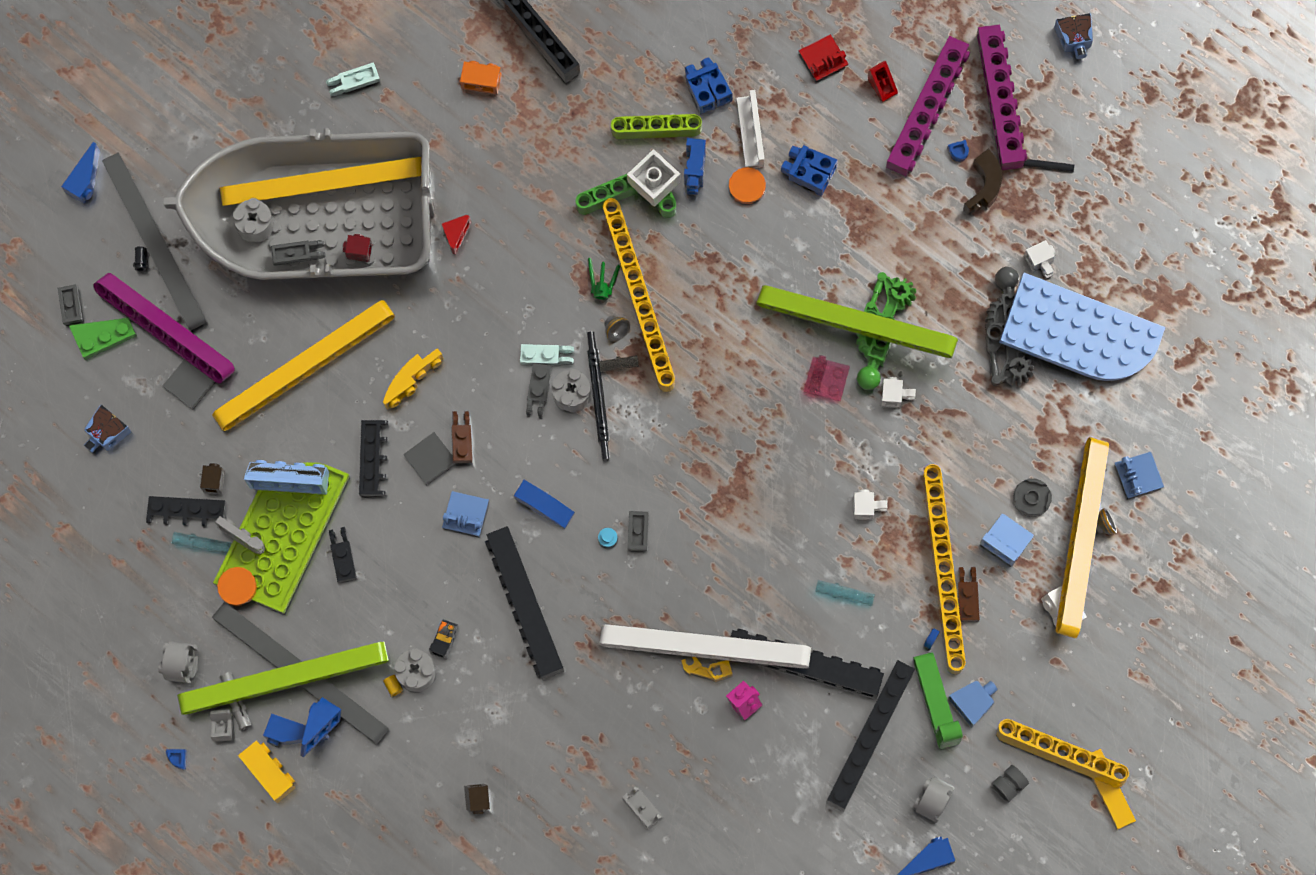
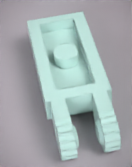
(354, 79)
(545, 354)

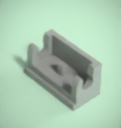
(642, 807)

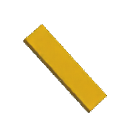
(1114, 800)

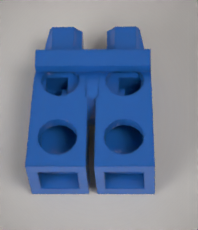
(707, 86)
(695, 165)
(810, 168)

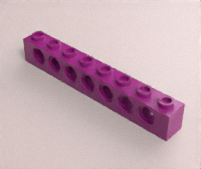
(952, 49)
(1007, 158)

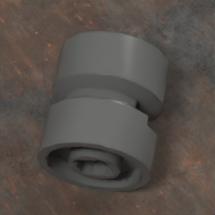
(1010, 783)

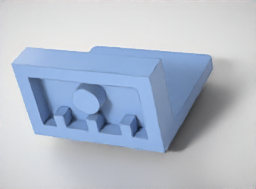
(1006, 539)

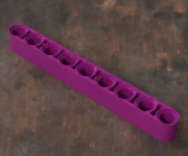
(164, 328)

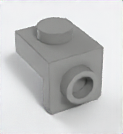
(221, 725)

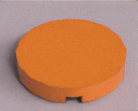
(747, 185)
(237, 586)

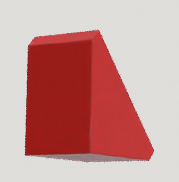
(882, 81)
(455, 231)

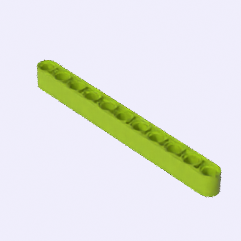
(857, 321)
(282, 678)

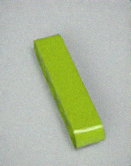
(664, 131)

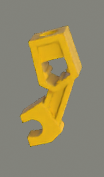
(697, 669)

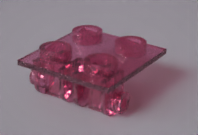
(826, 378)

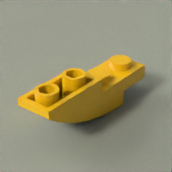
(404, 381)

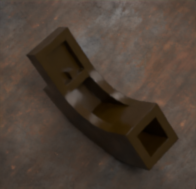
(991, 173)

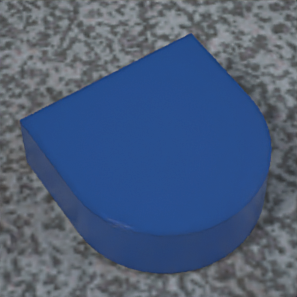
(958, 150)
(931, 638)

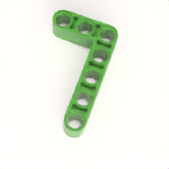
(608, 189)
(946, 731)

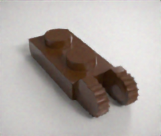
(461, 439)
(968, 596)

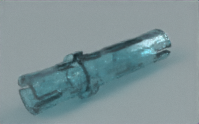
(194, 541)
(844, 592)

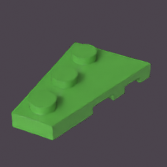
(101, 335)

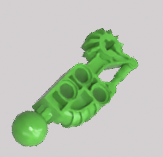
(869, 376)

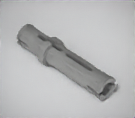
(238, 708)

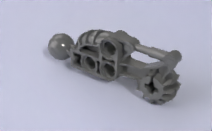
(1006, 279)

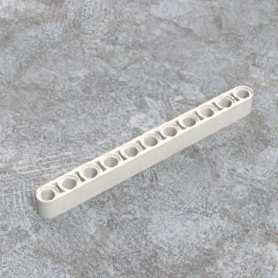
(705, 646)

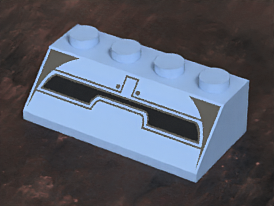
(287, 478)

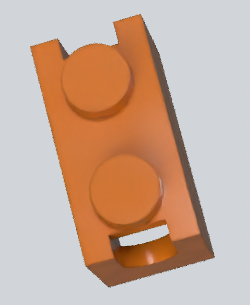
(480, 77)

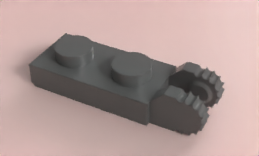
(296, 252)
(538, 387)

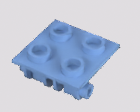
(1139, 474)
(465, 513)

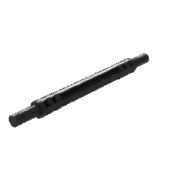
(598, 396)

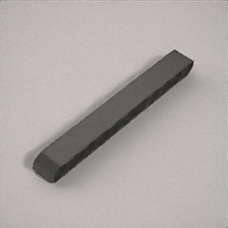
(154, 241)
(281, 657)

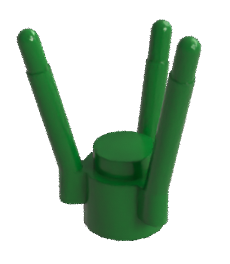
(601, 290)

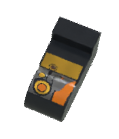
(444, 639)

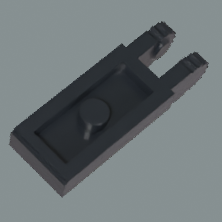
(342, 557)

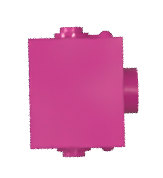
(744, 700)

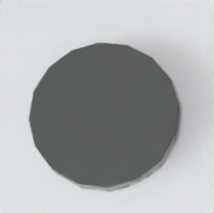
(1032, 497)

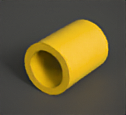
(393, 685)

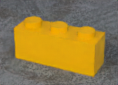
(267, 771)

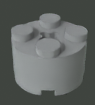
(253, 230)
(573, 380)
(419, 660)
(179, 661)
(934, 798)

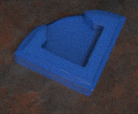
(177, 757)

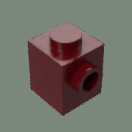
(358, 247)

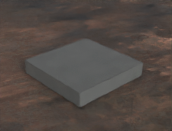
(188, 384)
(430, 458)

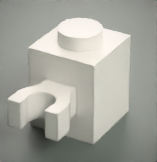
(1040, 257)
(893, 393)
(865, 505)

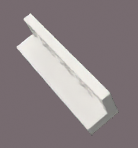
(750, 131)

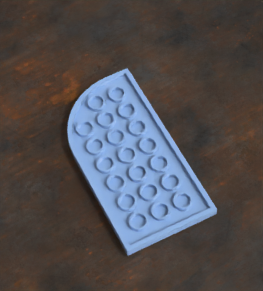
(1078, 331)

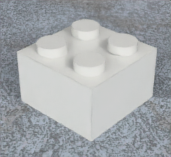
(653, 178)

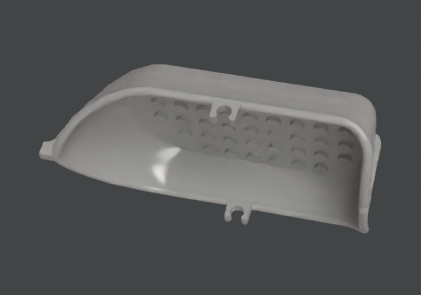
(388, 212)

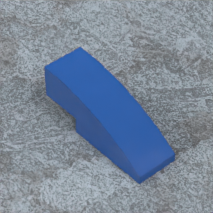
(543, 504)

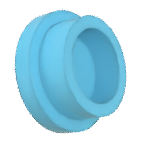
(607, 537)

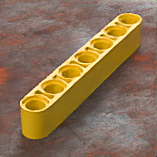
(1069, 761)

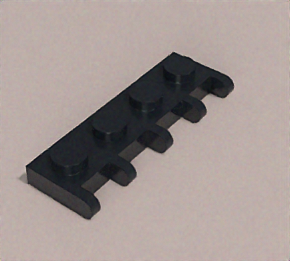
(371, 457)
(185, 508)

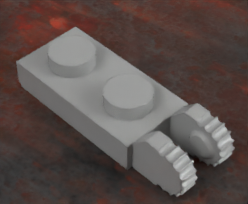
(241, 536)

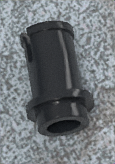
(140, 259)

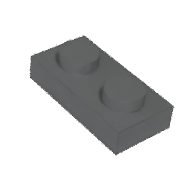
(70, 304)
(638, 531)

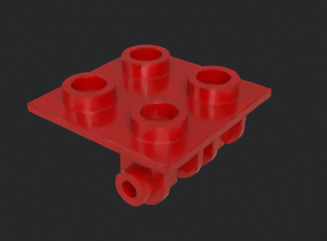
(823, 57)

